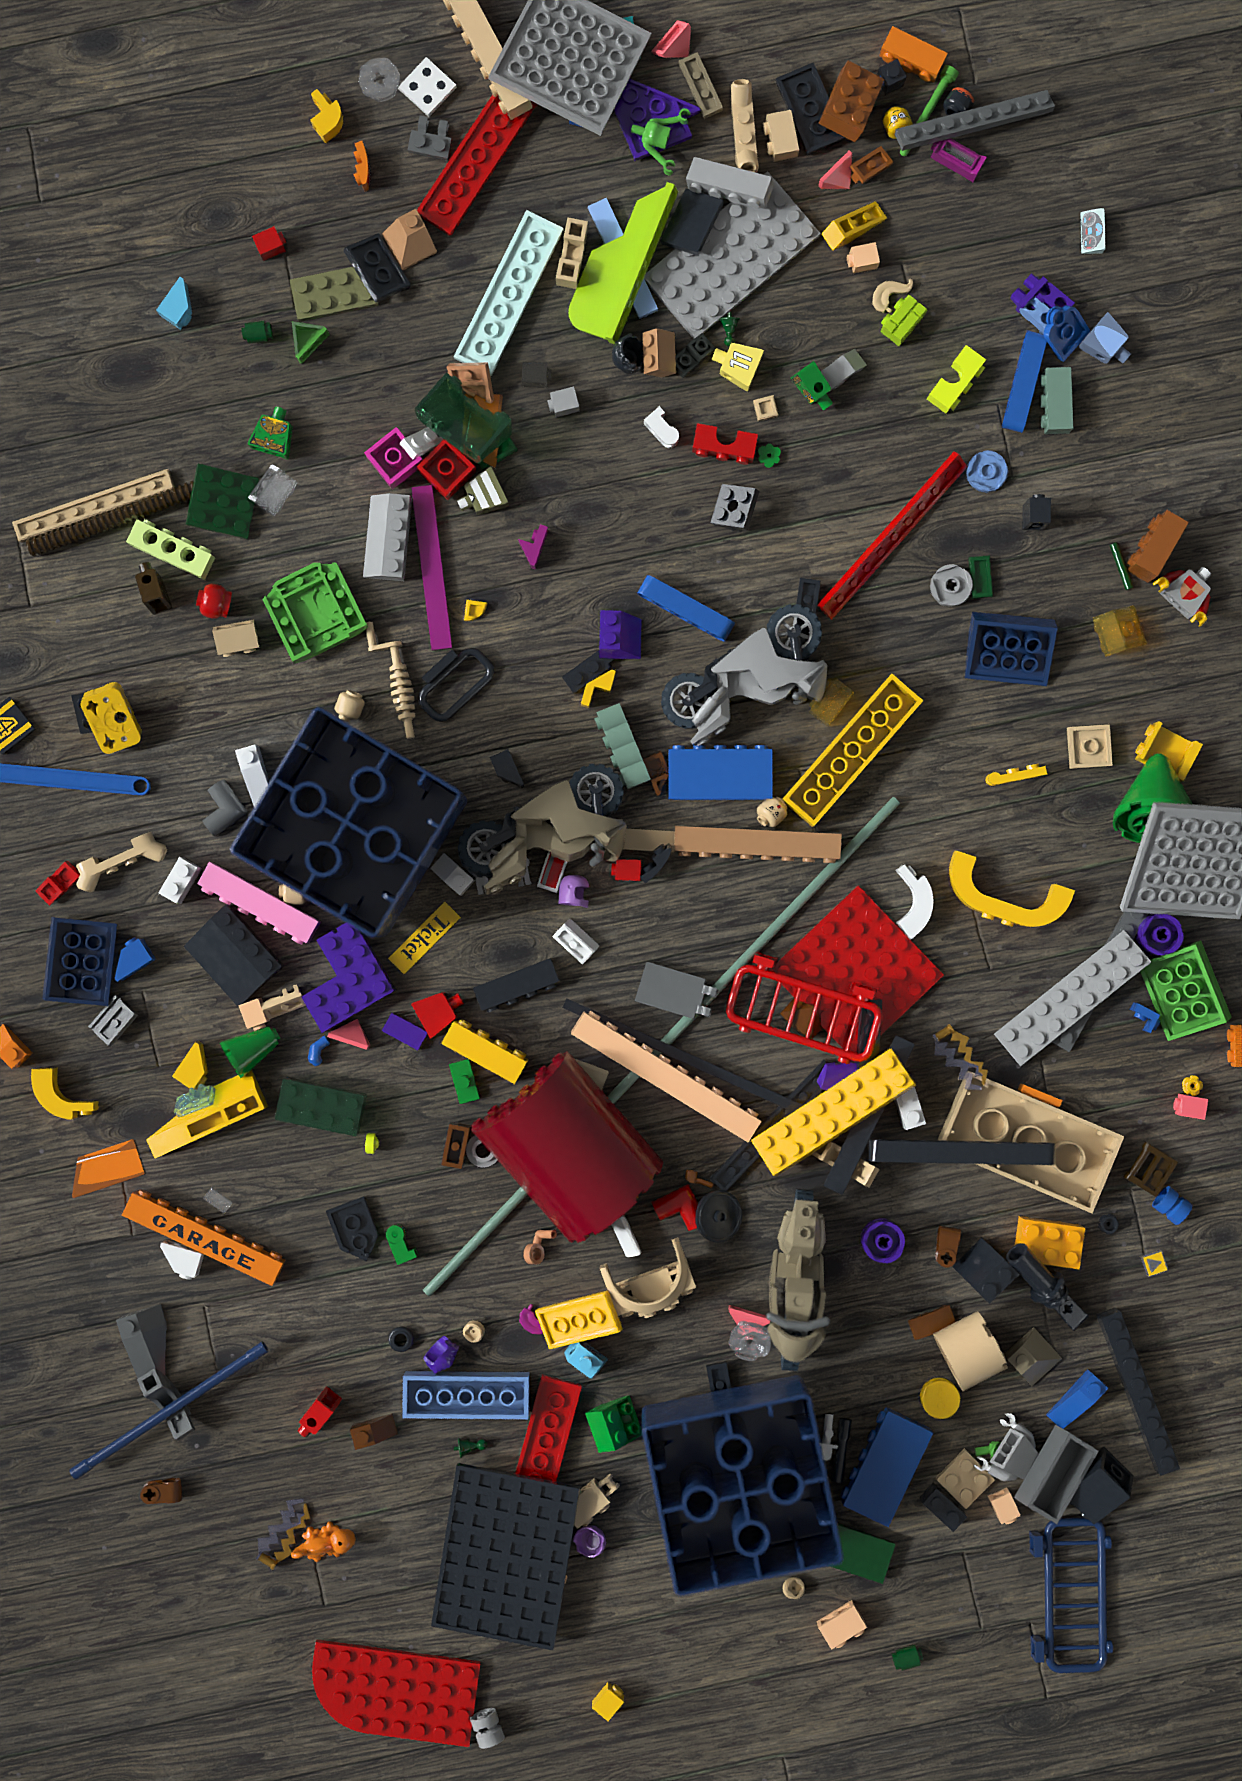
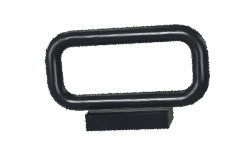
(442, 670)

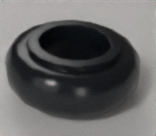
(401, 1330)

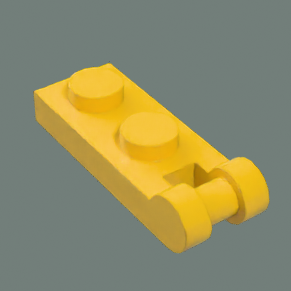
(1015, 775)

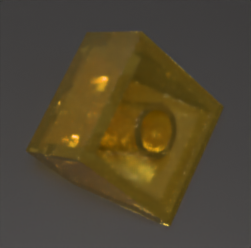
(1119, 630)

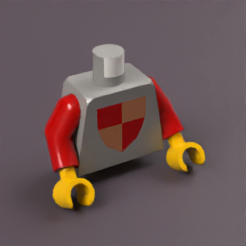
(1187, 592)

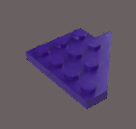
(642, 103)

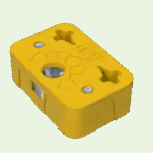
(106, 722)

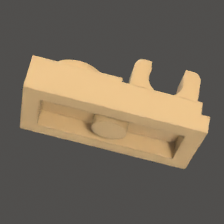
(280, 1005)

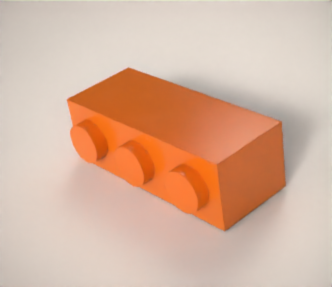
(913, 54)

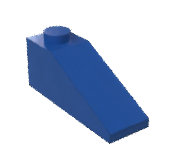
(1077, 1399)

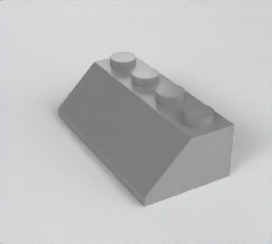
(387, 537)

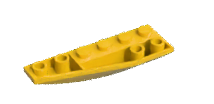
(232, 1102)

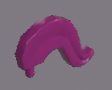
(529, 1321)

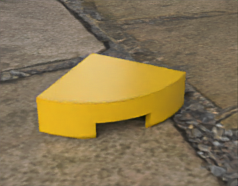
(474, 610)

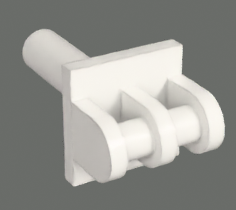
(827, 1434)

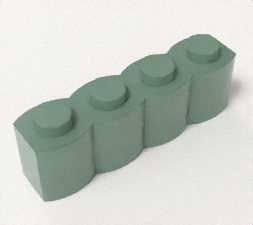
(623, 746)

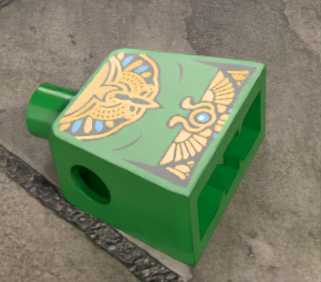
(807, 379)
(272, 434)

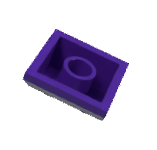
(619, 635)

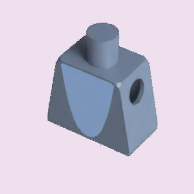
(1106, 341)

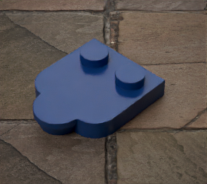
(1064, 330)

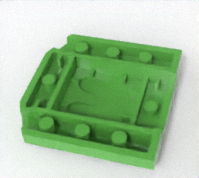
(314, 611)

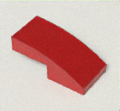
(58, 883)

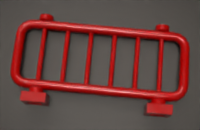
(862, 991)

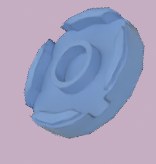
(987, 471)

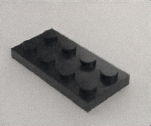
(807, 99)

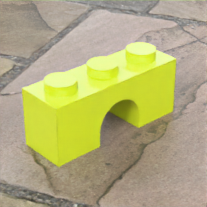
(967, 365)

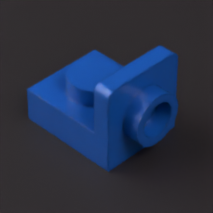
(1144, 1013)

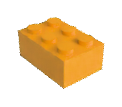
(1052, 1241)

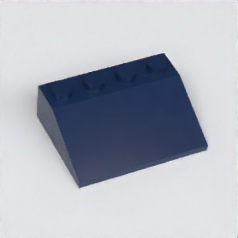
(1010, 648)
(79, 961)

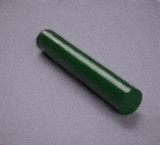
(1121, 566)

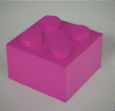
(391, 459)

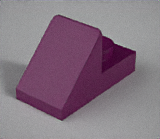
(533, 550)

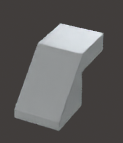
(843, 368)

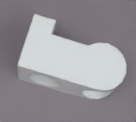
(660, 429)

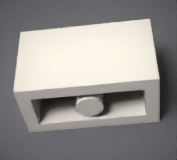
(180, 880)
(910, 1110)

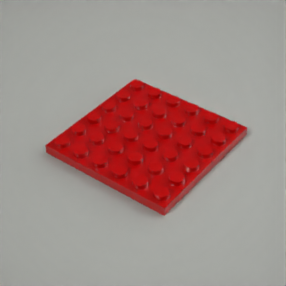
(862, 947)

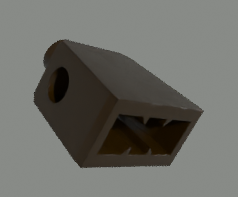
(152, 589)

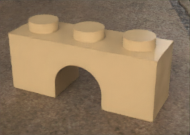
(572, 253)

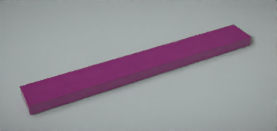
(432, 568)

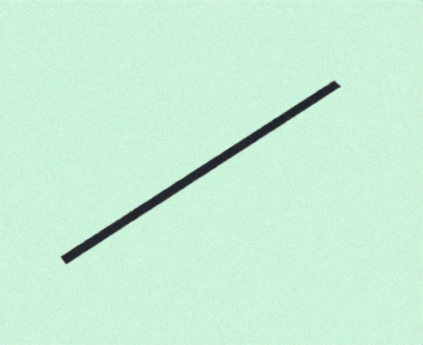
(690, 1059)

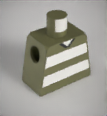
(483, 494)

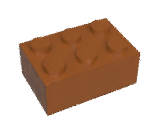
(851, 101)
(1156, 546)

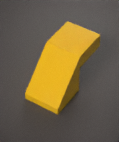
(602, 683)

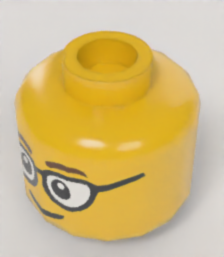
(894, 119)

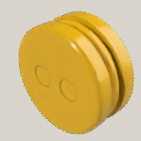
(940, 1398)

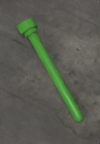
(948, 76)

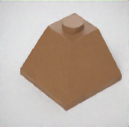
(409, 240)

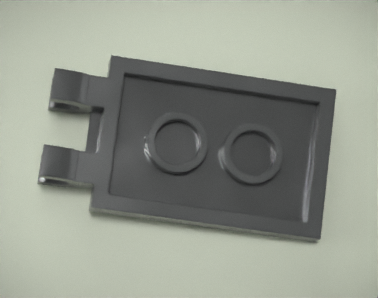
(674, 991)

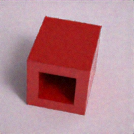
(269, 243)
(626, 870)

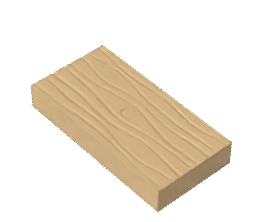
(1004, 1115)

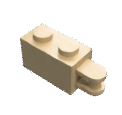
(594, 1500)

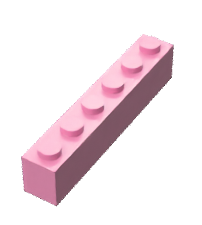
(258, 902)

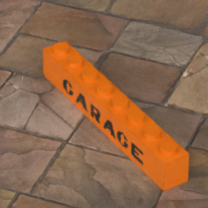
(204, 1237)

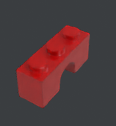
(740, 450)

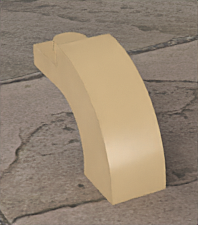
(864, 1171)

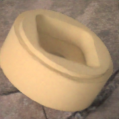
(473, 1331)
(793, 1588)

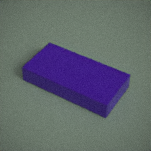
(404, 1031)

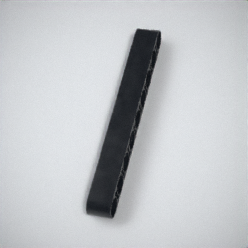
(961, 1152)

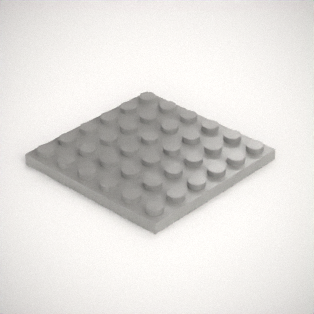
(570, 59)
(1188, 863)

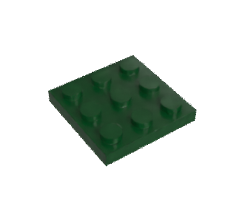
(221, 501)

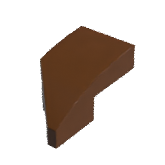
(657, 770)

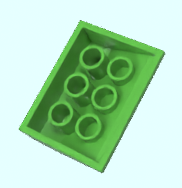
(1185, 991)

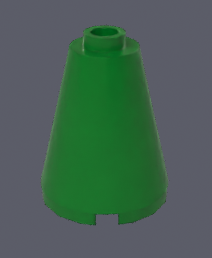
(249, 1049)

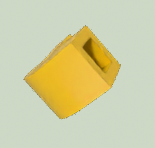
(330, 119)

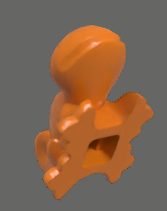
(327, 1540)

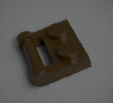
(1156, 1173)

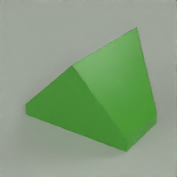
(307, 339)

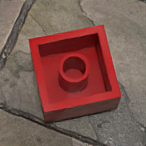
(446, 469)

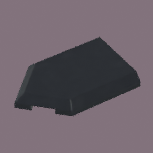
(354, 1227)

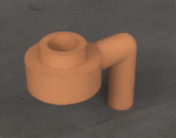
(534, 1251)

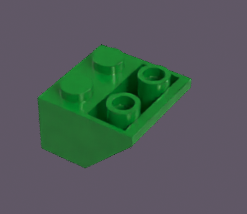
(614, 1424)

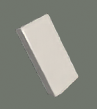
(576, 941)
(626, 1237)

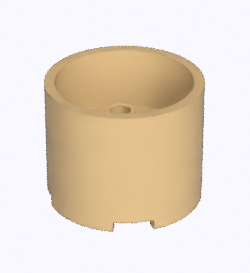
(970, 1351)

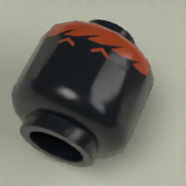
(958, 101)

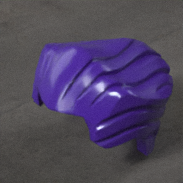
(441, 1355)

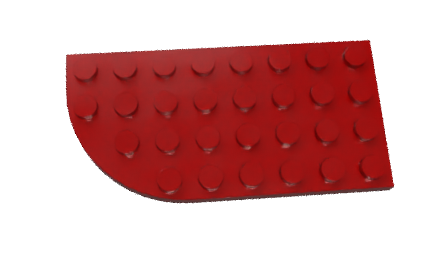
(396, 1692)

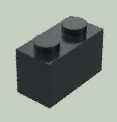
(1036, 513)
(943, 1507)

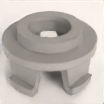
(474, 1158)

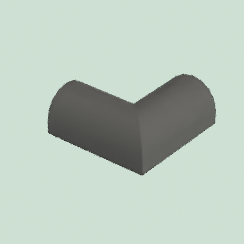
(229, 809)

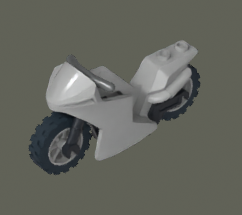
(752, 672)

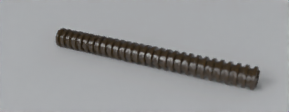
(109, 519)

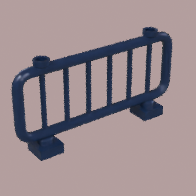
(1038, 1646)

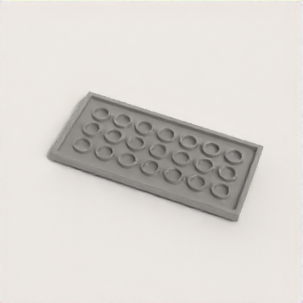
(735, 260)

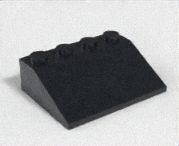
(233, 955)

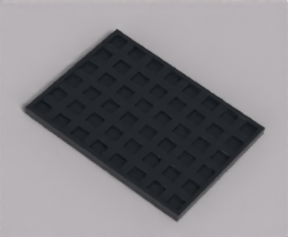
(505, 1556)

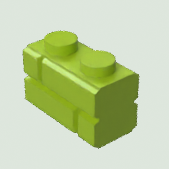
(903, 320)

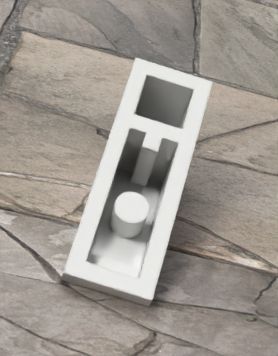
(253, 771)

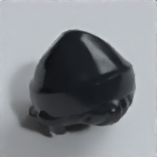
(628, 354)

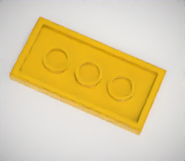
(579, 1319)

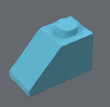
(177, 305)

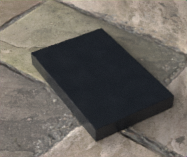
(692, 222)
(377, 267)

